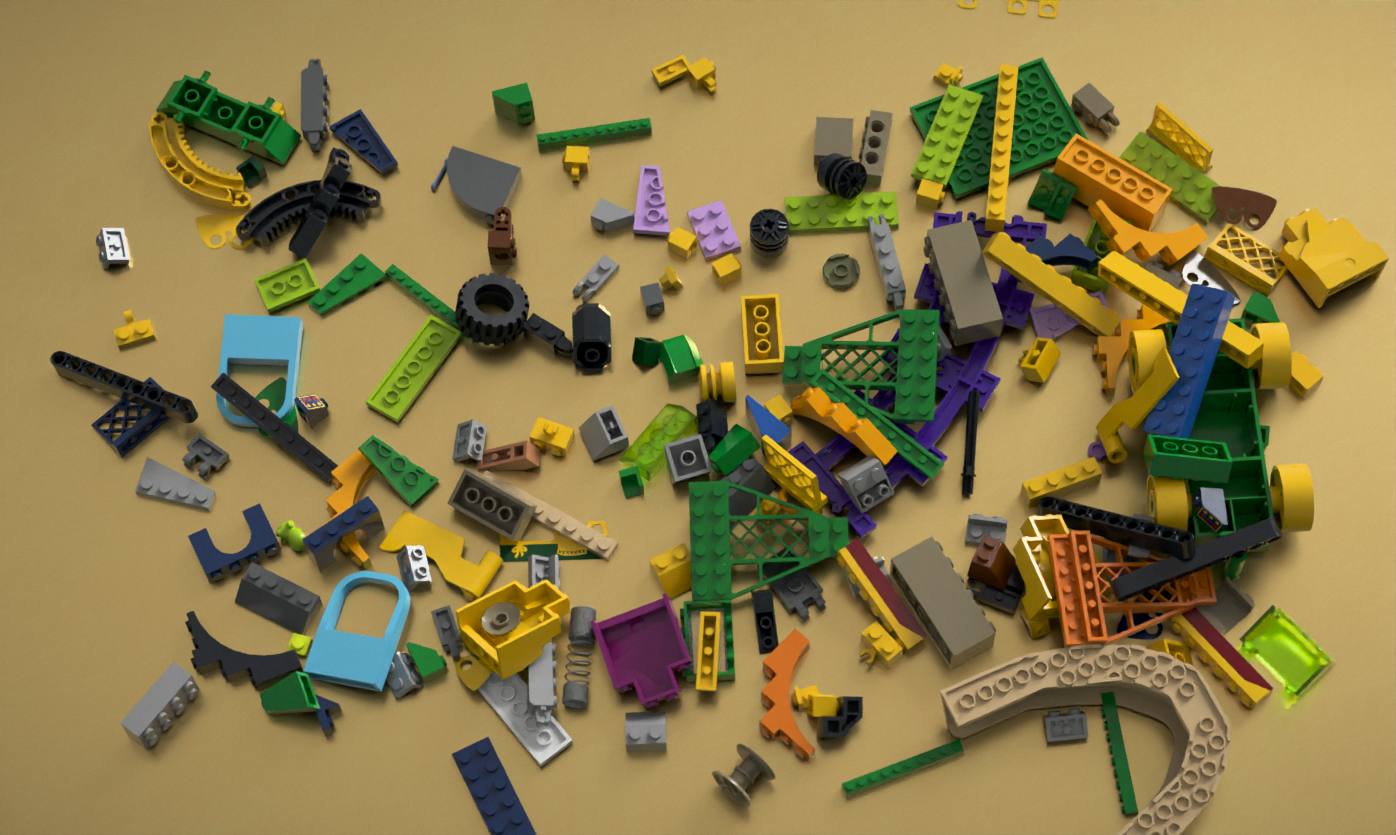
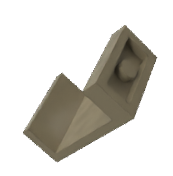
(833, 136)
(1230, 607)

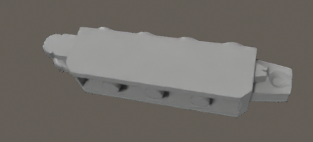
(887, 262)
(541, 686)

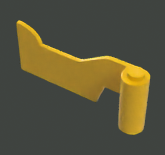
(1137, 407)
(446, 551)

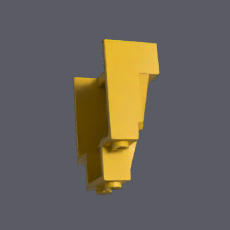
(1327, 254)
(1036, 567)
(540, 621)

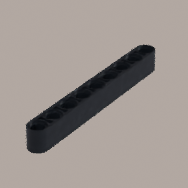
(124, 387)
(1121, 527)
(1205, 557)

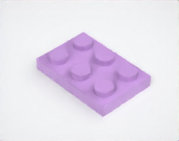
(714, 230)

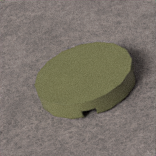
(841, 271)

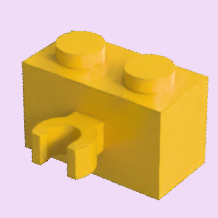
(1039, 359)
(552, 437)
(880, 645)

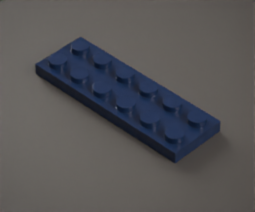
(492, 790)

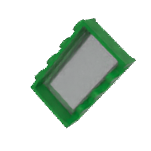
(690, 632)

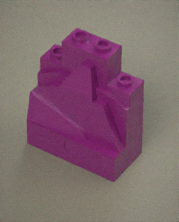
(644, 651)

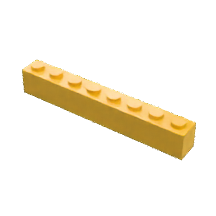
(1051, 285)

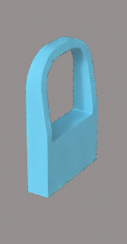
(261, 342)
(354, 657)

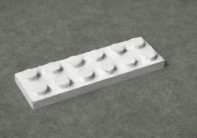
(509, 701)

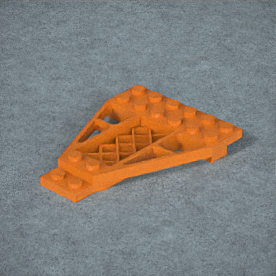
(1081, 599)

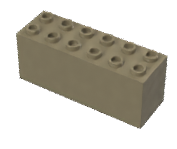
(963, 283)
(942, 602)

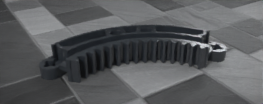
(278, 212)

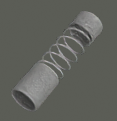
(580, 633)

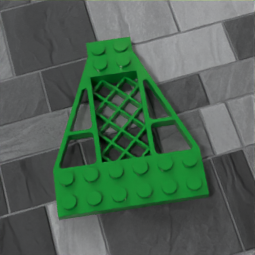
(915, 358)
(711, 539)

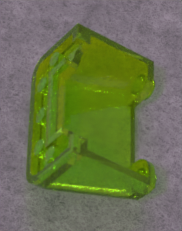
(1287, 650)

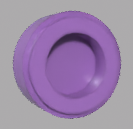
(1096, 450)

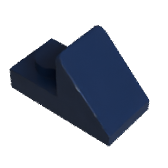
(327, 708)

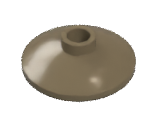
(501, 619)

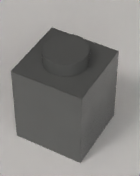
(652, 298)

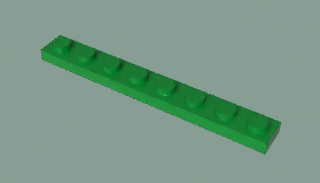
(905, 446)

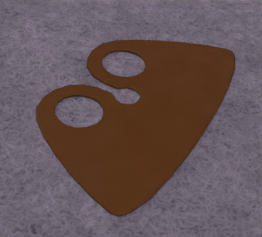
(1236, 198)

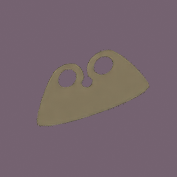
(1206, 271)

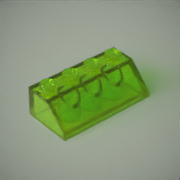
(647, 451)

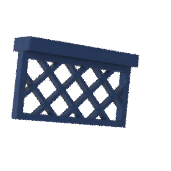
(134, 435)

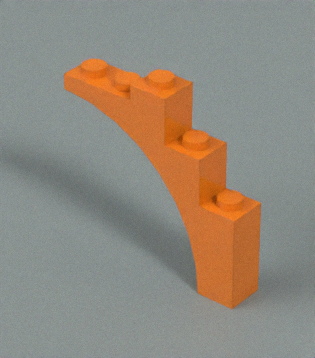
(779, 719)

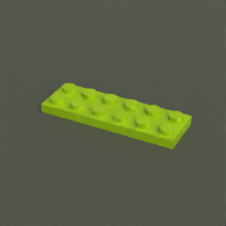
(947, 135)
(1189, 185)
(839, 214)
(413, 368)

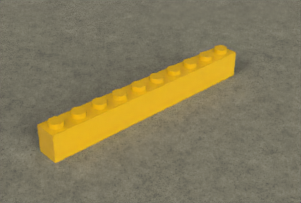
(1001, 148)
(1170, 304)

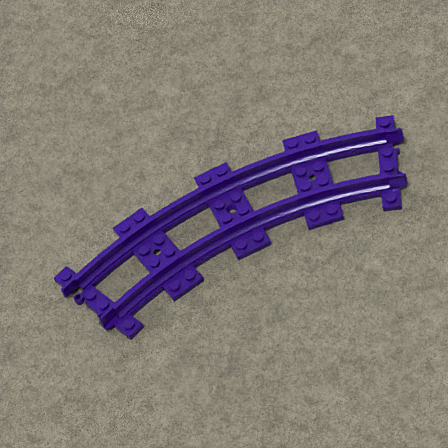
(954, 380)

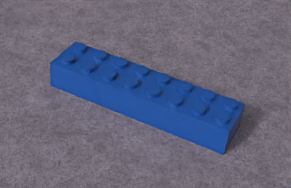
(1193, 357)

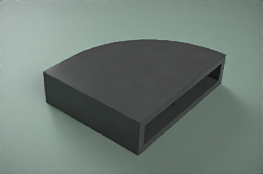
(481, 182)

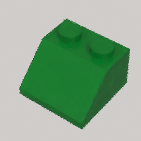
(514, 103)

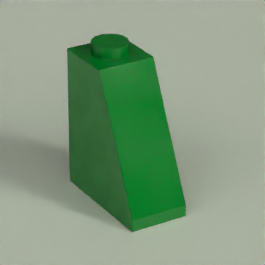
(733, 450)
(290, 695)

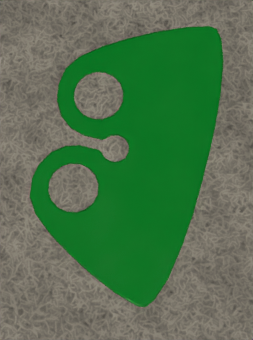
(275, 394)

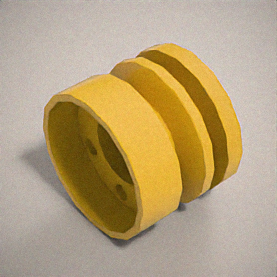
(718, 382)

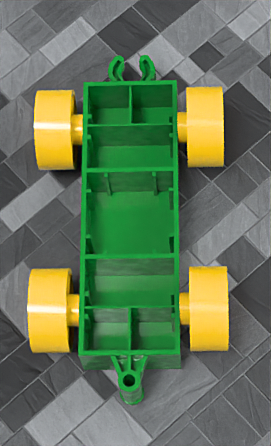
(1230, 417)

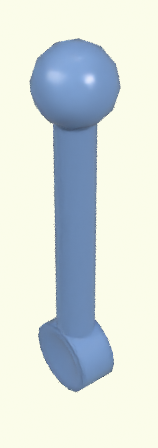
(434, 184)

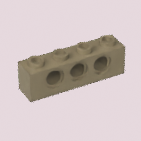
(880, 122)

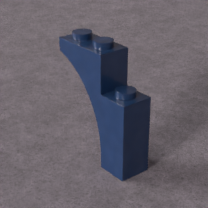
(1067, 252)

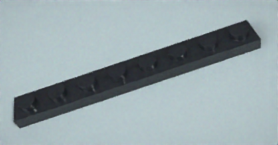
(274, 426)

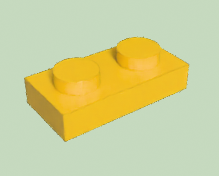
(670, 70)

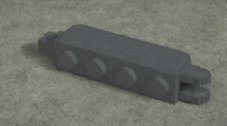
(313, 104)

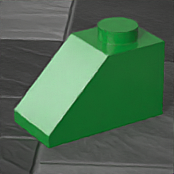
(1259, 310)
(427, 662)

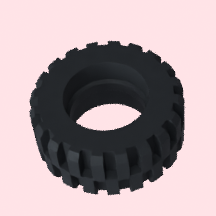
(497, 291)

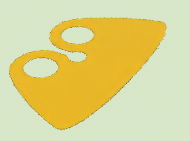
(219, 225)
(476, 674)

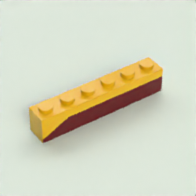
(880, 594)
(1222, 657)

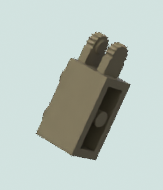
(1094, 107)

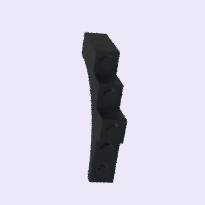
(326, 196)
(261, 669)

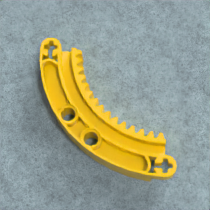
(206, 184)

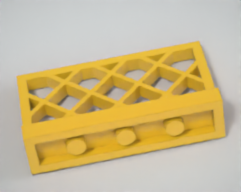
(1170, 137)
(1240, 267)
(792, 475)

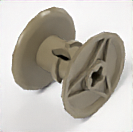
(743, 775)

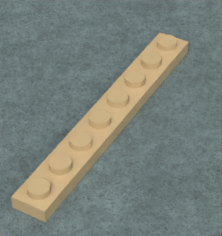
(563, 523)

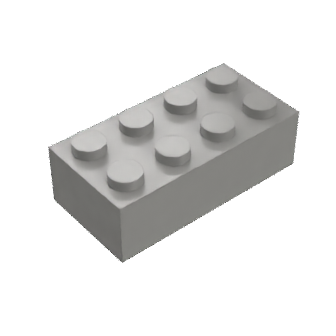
(160, 706)

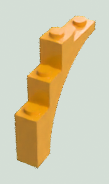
(1145, 243)
(1114, 349)
(837, 416)
(349, 480)

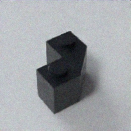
(838, 726)

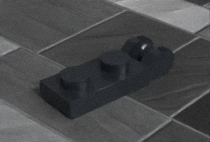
(1002, 599)

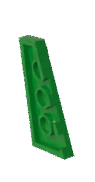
(352, 280)
(403, 475)

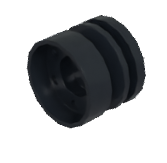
(841, 176)
(769, 233)

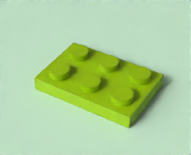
(287, 285)

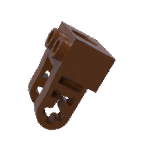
(501, 240)

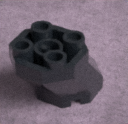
(591, 337)

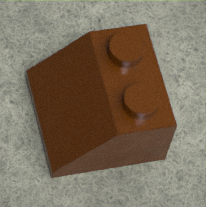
(992, 563)

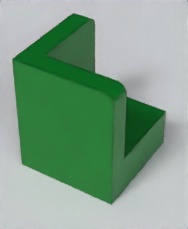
(631, 482)

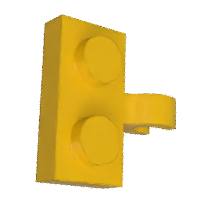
(133, 332)

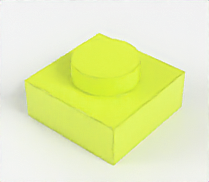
(300, 644)

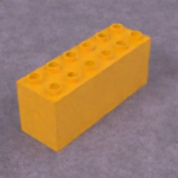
(1118, 184)

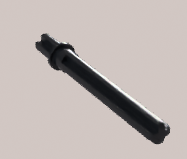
(970, 443)

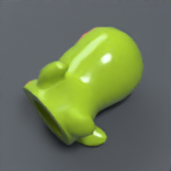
(291, 534)

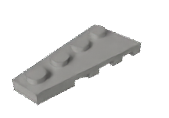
(170, 486)

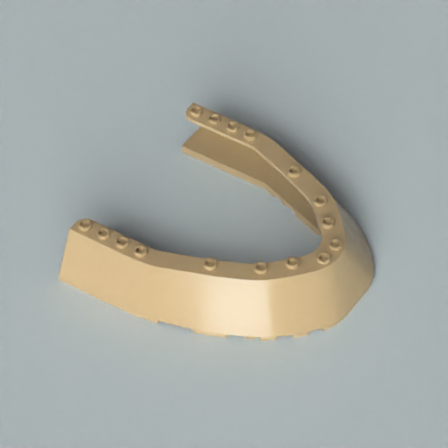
(1140, 681)

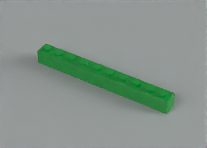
(594, 133)
(423, 297)
(1119, 757)
(902, 768)

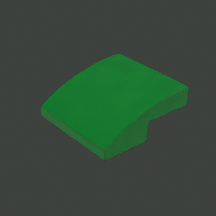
(1052, 194)

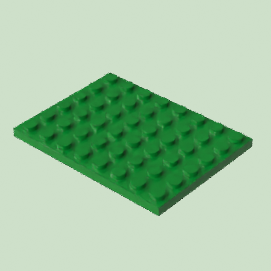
(1040, 127)

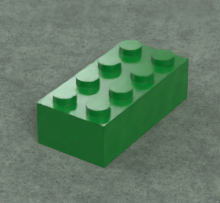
(1187, 459)

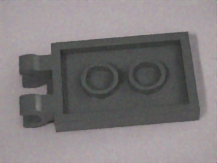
(796, 589)

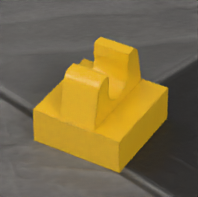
(670, 279)

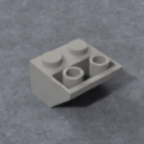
(604, 433)
(866, 483)

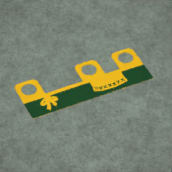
(565, 549)

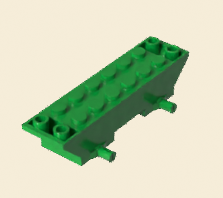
(242, 124)

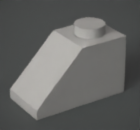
(610, 216)

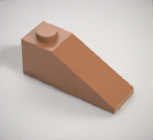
(510, 457)

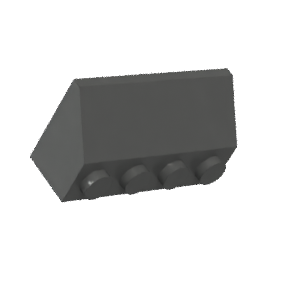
(752, 476)
(277, 599)

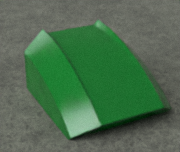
(679, 358)

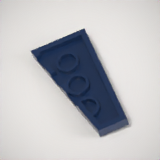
(363, 139)

